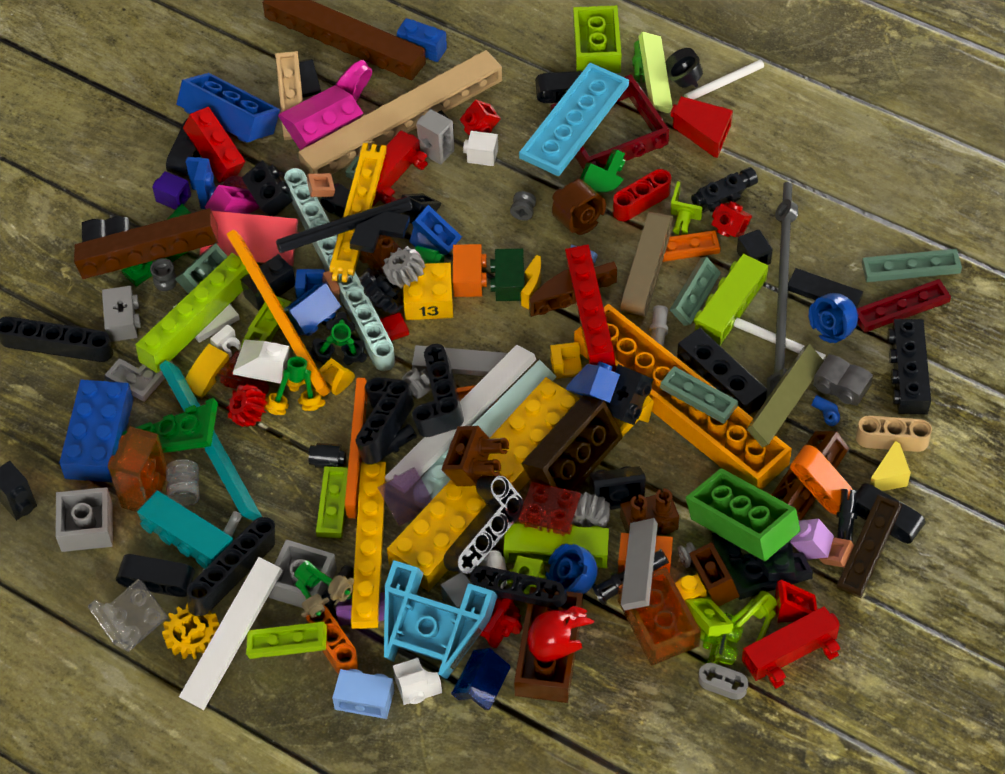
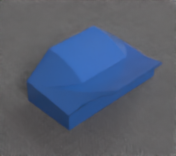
(433, 232)

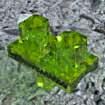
(719, 650)

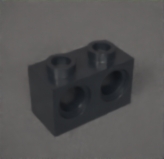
(267, 188)

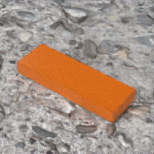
(692, 245)

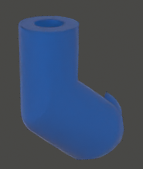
(829, 410)

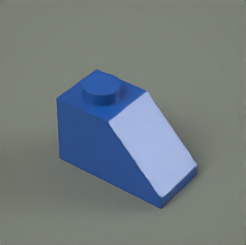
(595, 382)

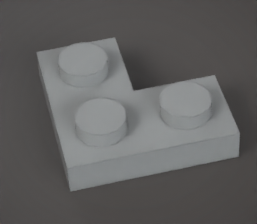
(141, 380)

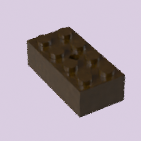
(574, 446)

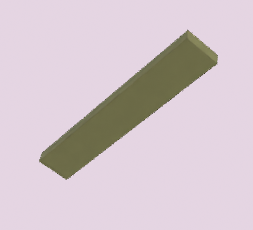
(785, 396)

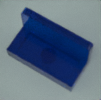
(481, 678)

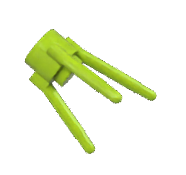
(760, 607)

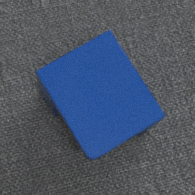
(307, 279)

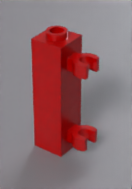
(399, 156)
(791, 643)

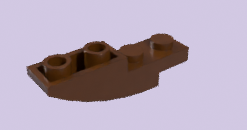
(559, 293)

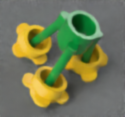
(294, 377)

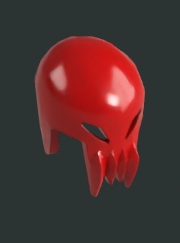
(550, 636)

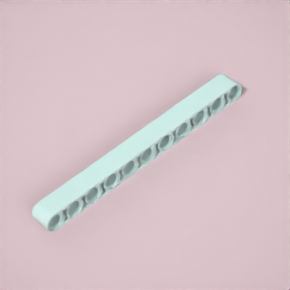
(351, 292)

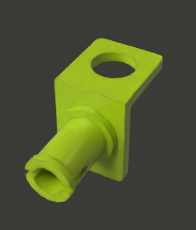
(684, 212)

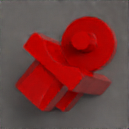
(503, 622)

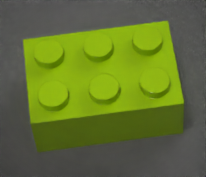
(597, 37)

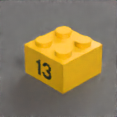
(431, 295)

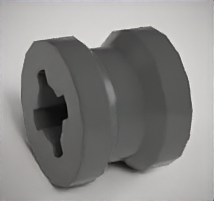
(523, 205)

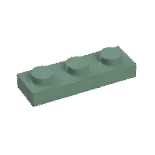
(695, 291)
(699, 394)

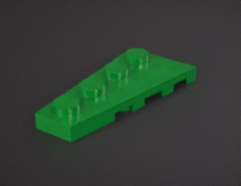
(186, 430)

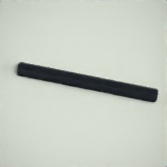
(340, 225)

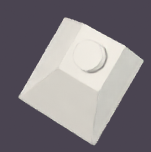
(262, 360)

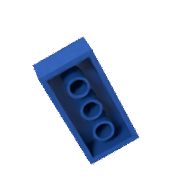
(233, 107)
(95, 429)

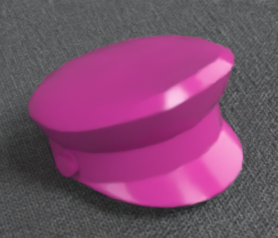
(355, 78)

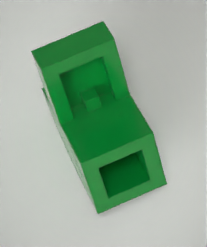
(605, 179)

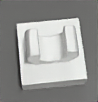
(225, 339)

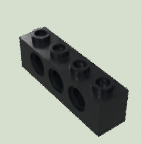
(718, 361)

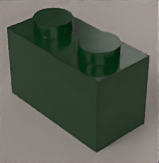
(508, 274)

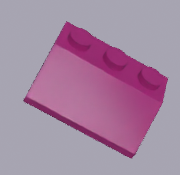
(320, 116)

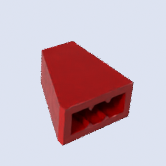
(702, 123)

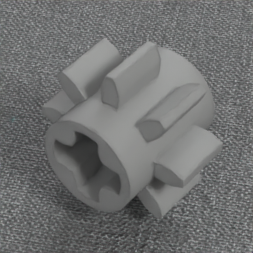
(417, 382)

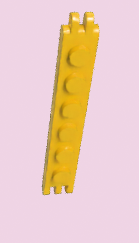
(360, 199)

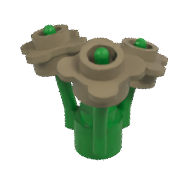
(309, 575)

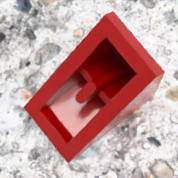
(793, 602)

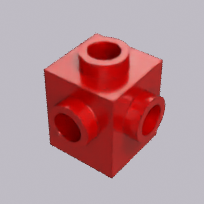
(479, 117)
(730, 219)

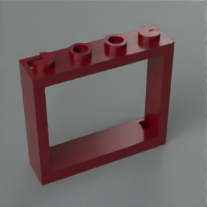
(635, 148)

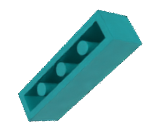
(183, 529)

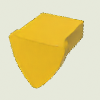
(336, 376)

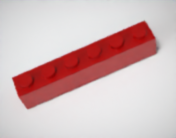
(590, 306)

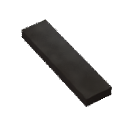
(869, 546)

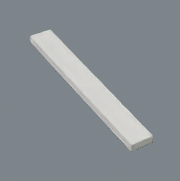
(472, 406)

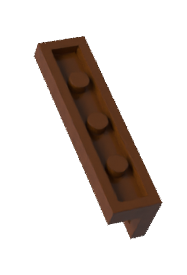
(797, 495)

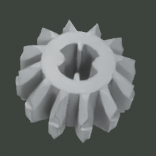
(403, 267)
(591, 511)

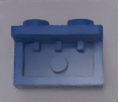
(201, 178)

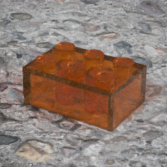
(137, 468)
(666, 624)

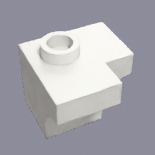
(415, 682)

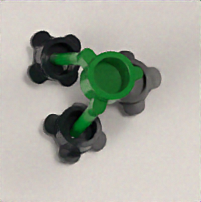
(340, 336)

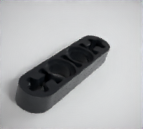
(520, 582)

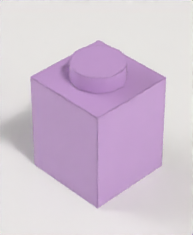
(813, 539)

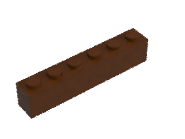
(146, 243)

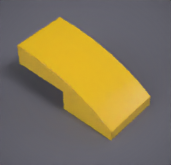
(532, 281)
(203, 372)

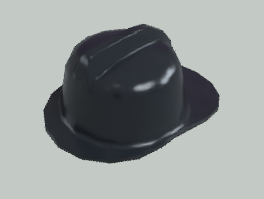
(684, 68)

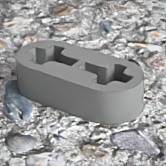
(723, 681)

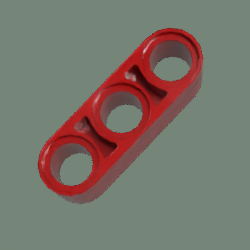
(641, 195)

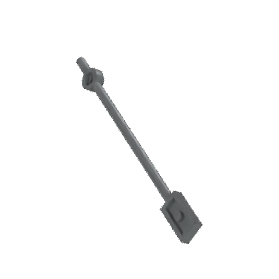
(785, 213)

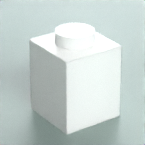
(481, 148)

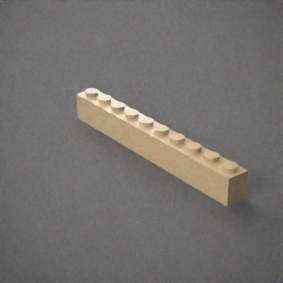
(384, 123)

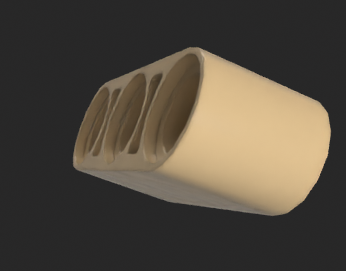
(904, 428)

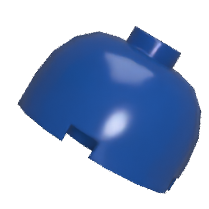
(833, 317)
(573, 568)

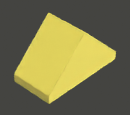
(892, 471)

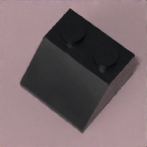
(618, 485)

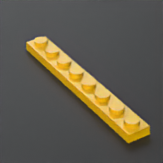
(368, 547)

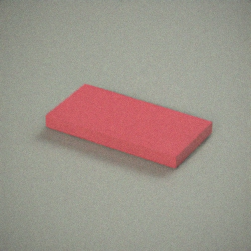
(257, 232)

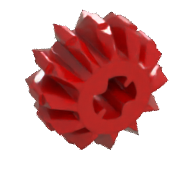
(246, 405)

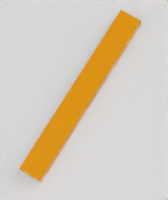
(277, 310)

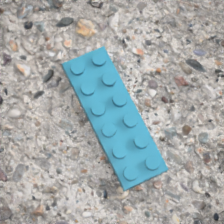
(573, 119)

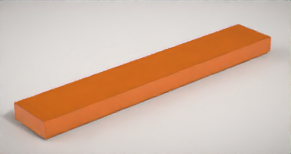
(355, 460)

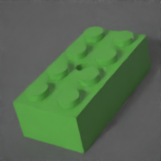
(743, 514)

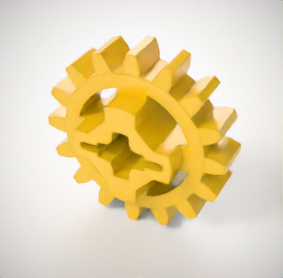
(189, 628)

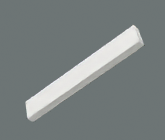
(231, 633)

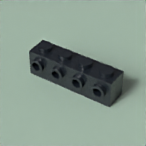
(910, 366)

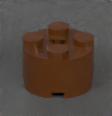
(578, 207)

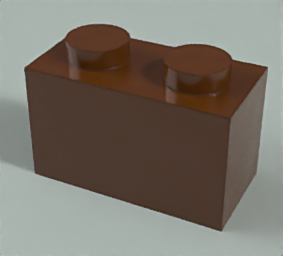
(714, 574)

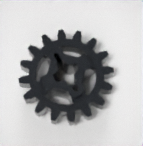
(381, 291)

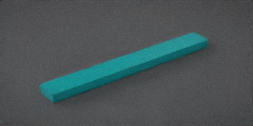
(216, 451)

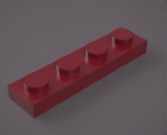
(902, 305)

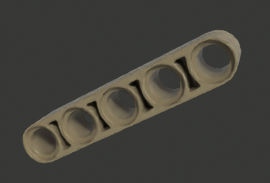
(647, 264)

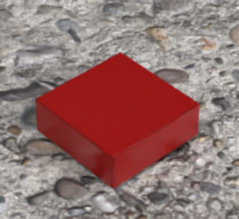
(395, 326)

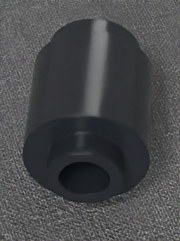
(326, 455)

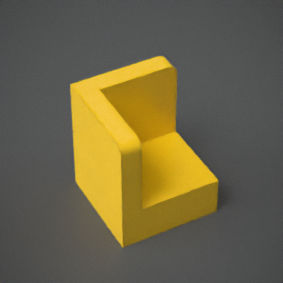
(565, 359)

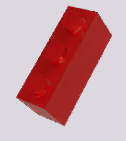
(214, 144)

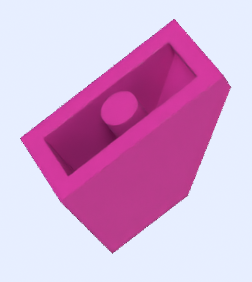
(232, 200)

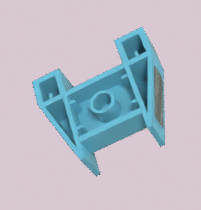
(429, 625)

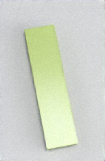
(655, 71)

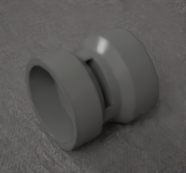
(163, 274)

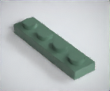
(911, 265)

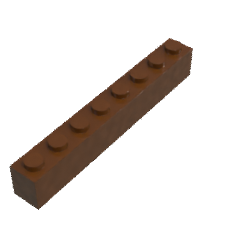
(348, 35)

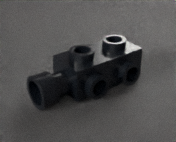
(724, 190)

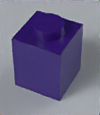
(171, 190)

